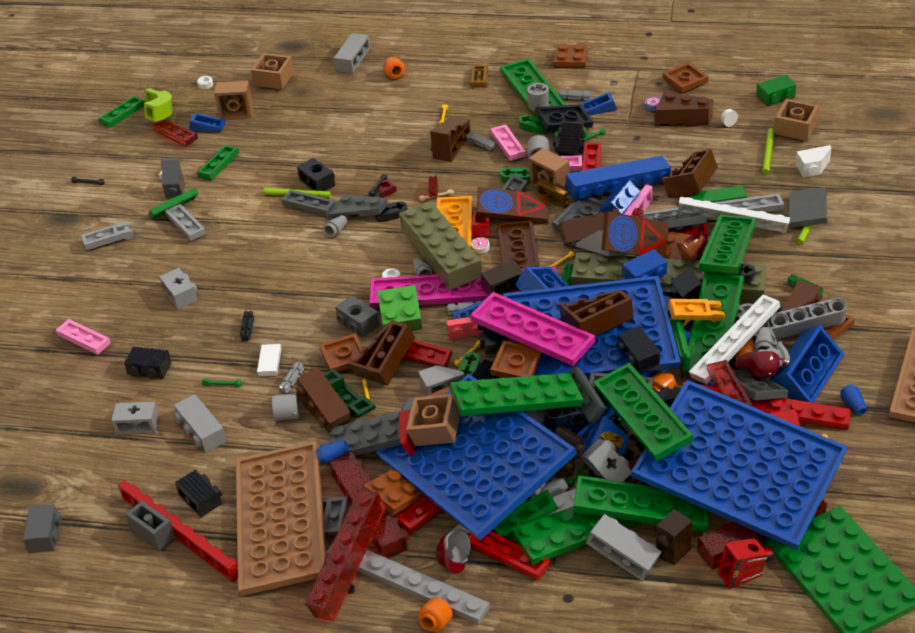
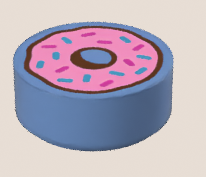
(651, 103)

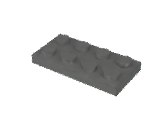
(369, 434)

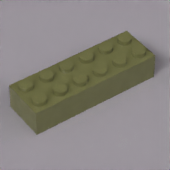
(440, 245)

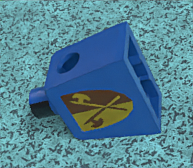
(607, 430)

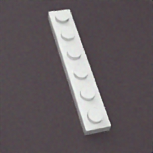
(712, 211)
(736, 336)

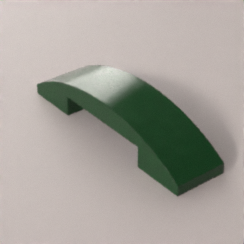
(356, 405)

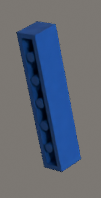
(608, 178)

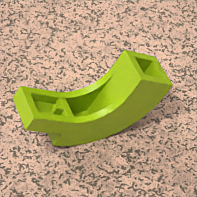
(157, 105)

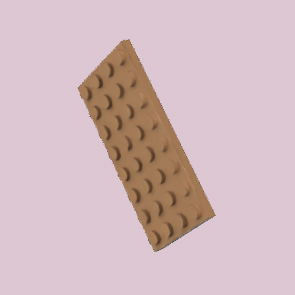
(279, 518)

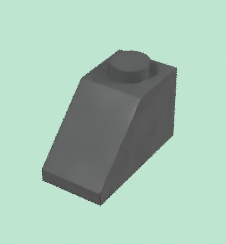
(172, 177)

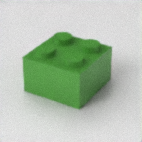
(400, 306)

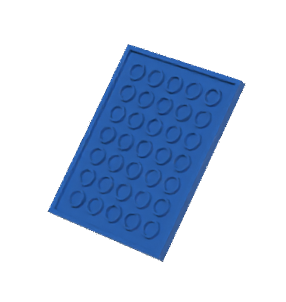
(603, 355)
(745, 465)
(487, 470)

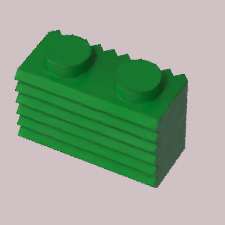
(776, 90)

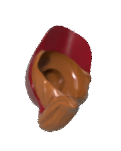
(693, 246)

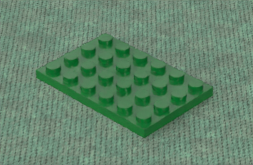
(846, 574)

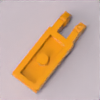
(695, 309)

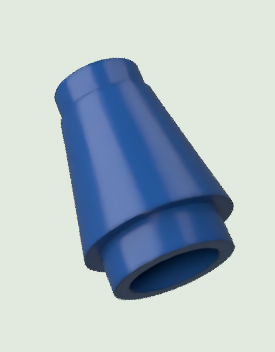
(853, 398)
(331, 451)

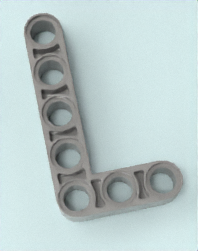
(802, 318)

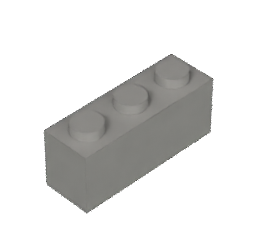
(351, 53)
(199, 423)
(623, 547)

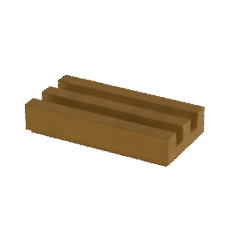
(479, 82)
(555, 194)

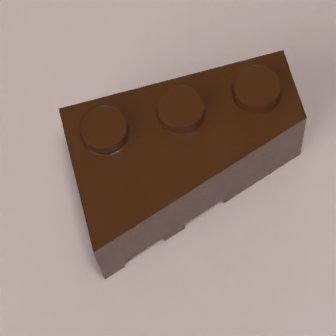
(682, 108)
(449, 138)
(692, 175)
(581, 227)
(598, 313)
(384, 354)
(321, 400)

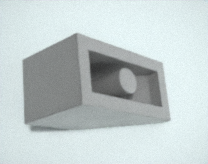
(438, 378)

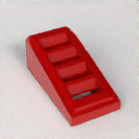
(480, 226)
(405, 439)

